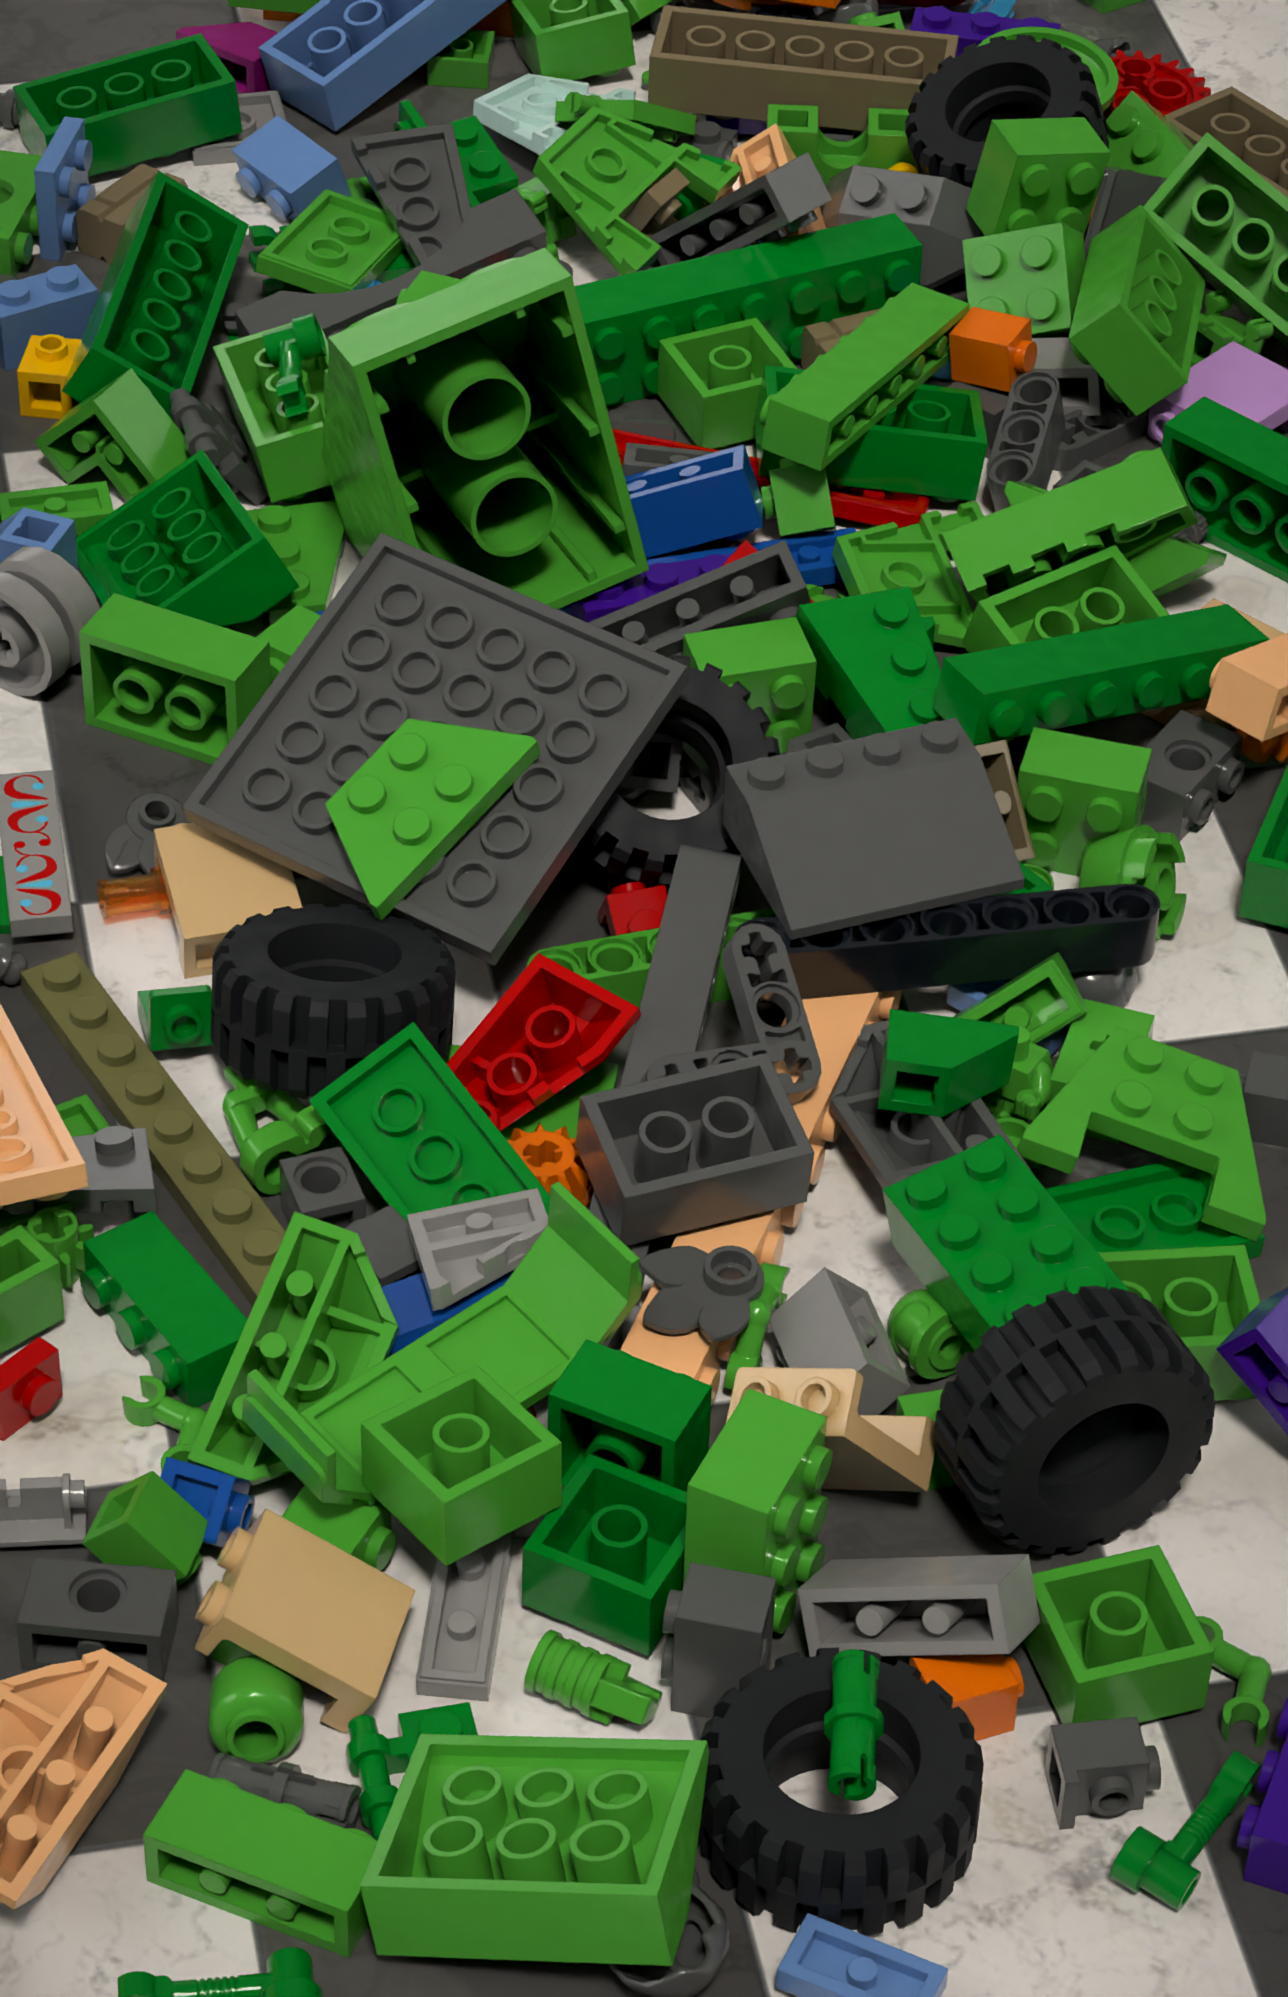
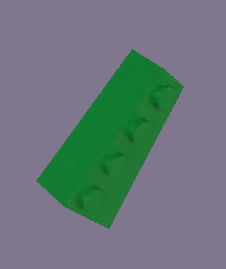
(873, 660)

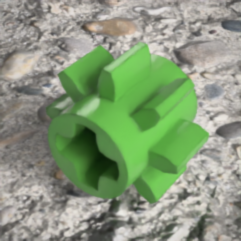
(63, 1238)

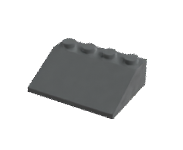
(870, 828)

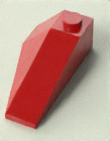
(539, 1040)

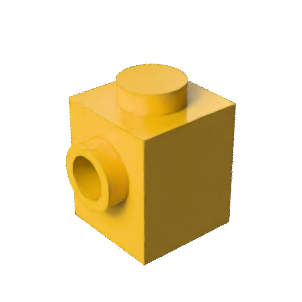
(44, 374)

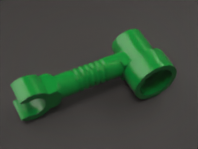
(287, 348)
(1166, 1866)
(287, 1976)

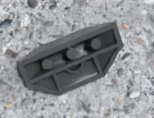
(925, 203)
(896, 1141)

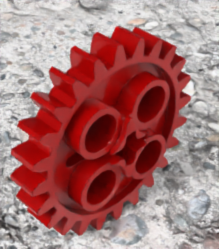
(1156, 82)

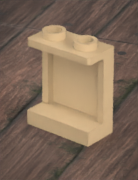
(214, 888)
(866, 1449)
(306, 1612)

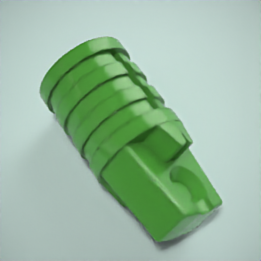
(589, 1681)

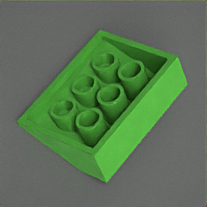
(539, 1850)

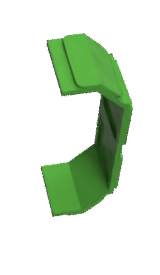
(524, 1334)

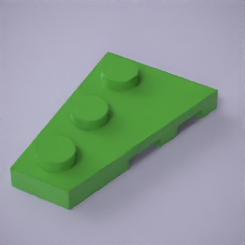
(309, 544)

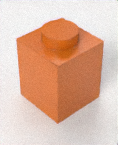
(991, 349)
(980, 1685)

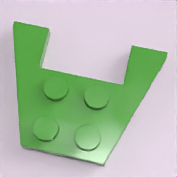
(604, 171)
(911, 557)
(1165, 1106)

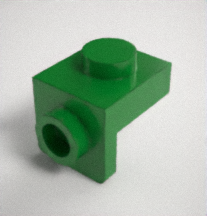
(176, 1017)

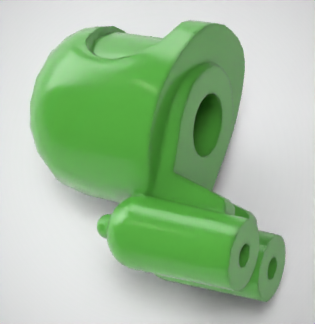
(926, 1335)

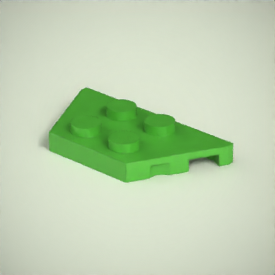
(420, 800)

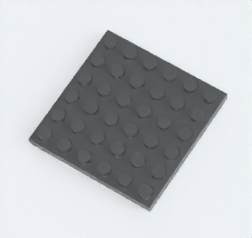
(451, 650)

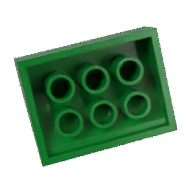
(186, 550)

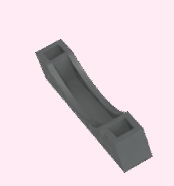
(487, 235)

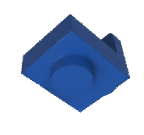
(215, 1495)

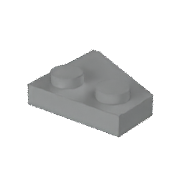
(474, 1242)

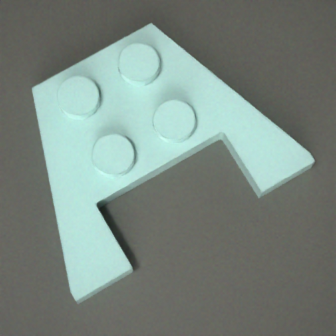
(527, 108)

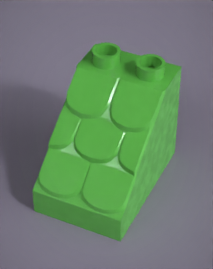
(483, 434)

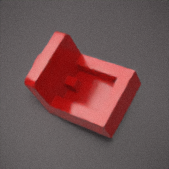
(633, 908)
(28, 1385)

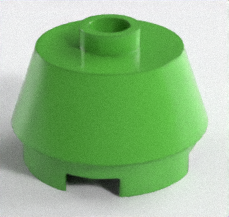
(1142, 859)

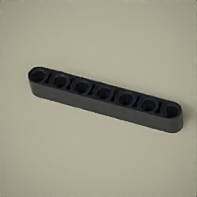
(976, 941)

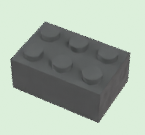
(694, 1149)

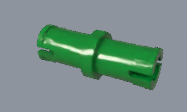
(853, 1725)

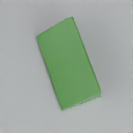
(1037, 999)

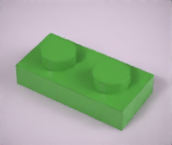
(81, 502)

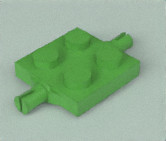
(665, 122)

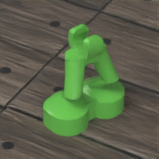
(295, 1134)

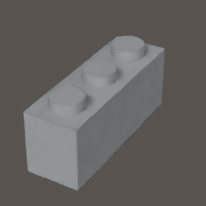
(921, 1605)

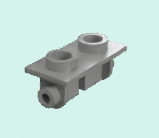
(43, 1512)

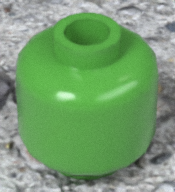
(255, 1710)

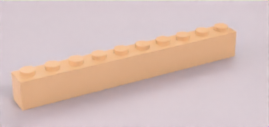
(835, 1030)

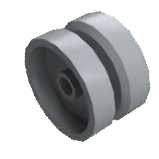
(40, 619)

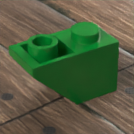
(942, 1062)

